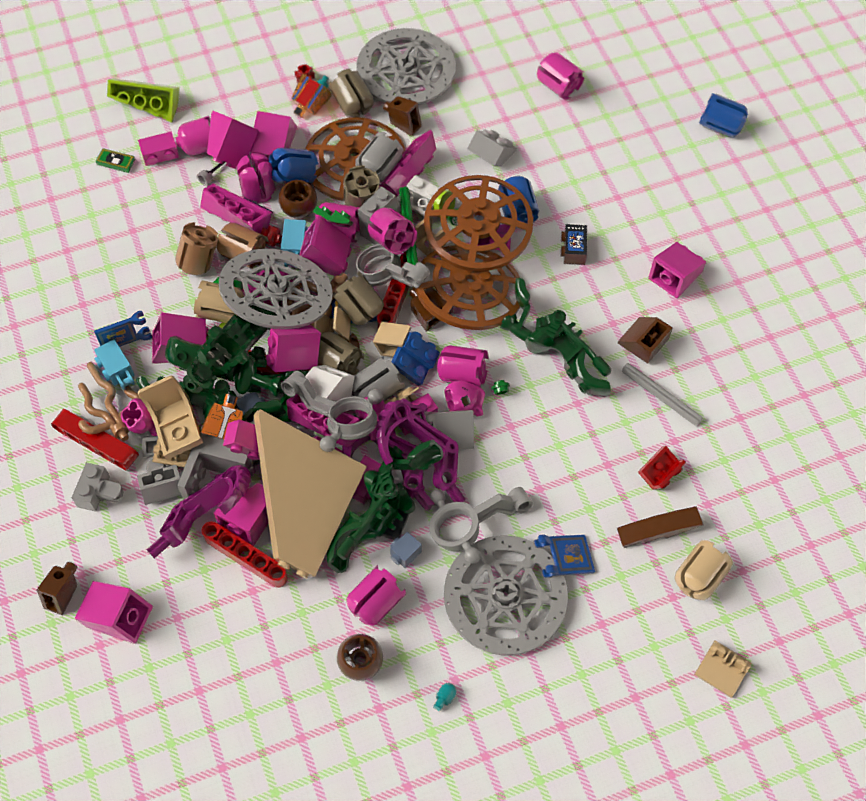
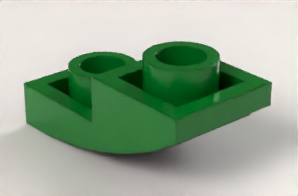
(337, 217)

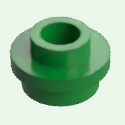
(500, 387)

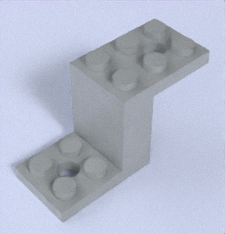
(213, 457)

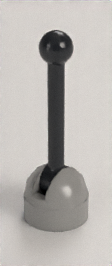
(206, 176)

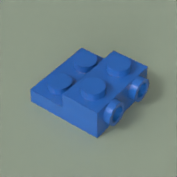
(415, 358)

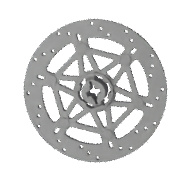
(406, 65)
(275, 288)
(505, 604)

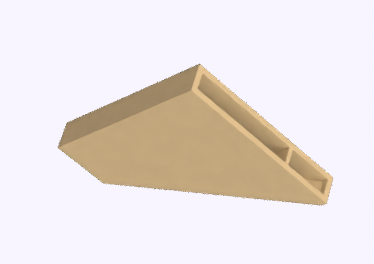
(303, 492)

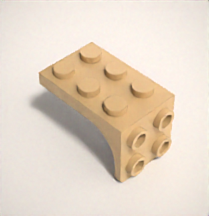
(172, 416)

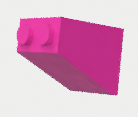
(273, 132)
(229, 139)
(326, 247)
(676, 269)
(168, 325)
(293, 348)
(248, 516)
(114, 611)

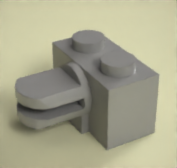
(159, 482)
(95, 487)

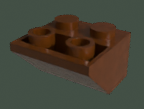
(646, 337)

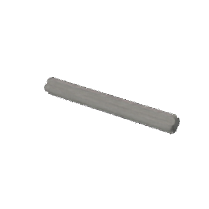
(662, 394)

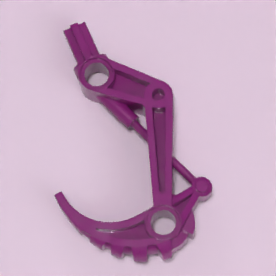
(423, 431)
(409, 476)
(224, 489)

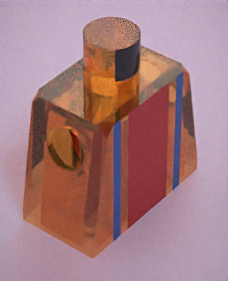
(309, 96)

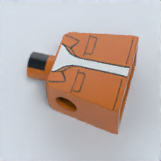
(220, 416)

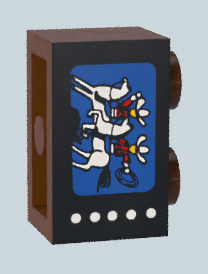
(575, 244)

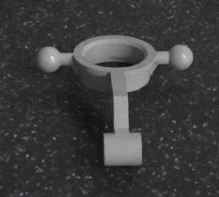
(408, 274)
(298, 384)
(515, 502)

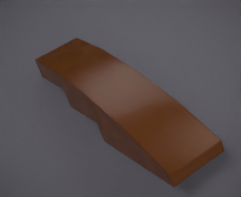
(660, 526)

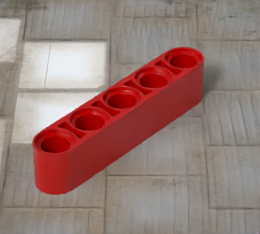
(393, 299)
(100, 443)
(250, 561)

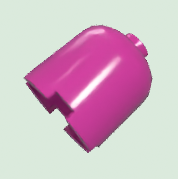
(194, 136)

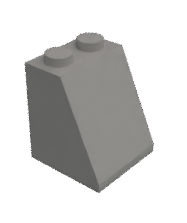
(380, 199)

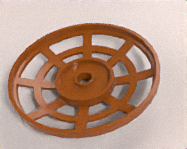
(343, 150)
(475, 228)
(469, 290)

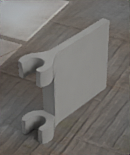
(456, 425)

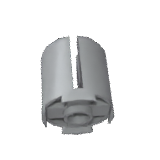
(381, 155)
(380, 376)

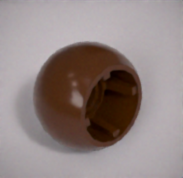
(297, 199)
(363, 671)

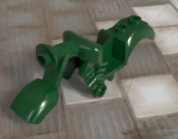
(555, 334)
(223, 351)
(245, 376)
(217, 393)
(386, 501)

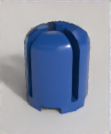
(724, 115)
(292, 165)
(525, 187)

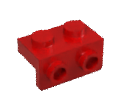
(661, 468)

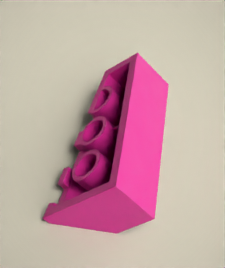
(411, 163)
(234, 208)
(315, 421)
(242, 439)

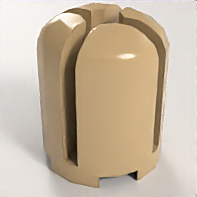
(210, 303)
(703, 571)

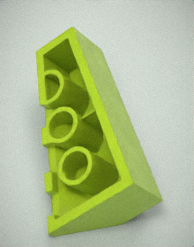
(148, 97)

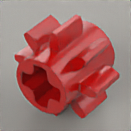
(306, 70)
(273, 235)

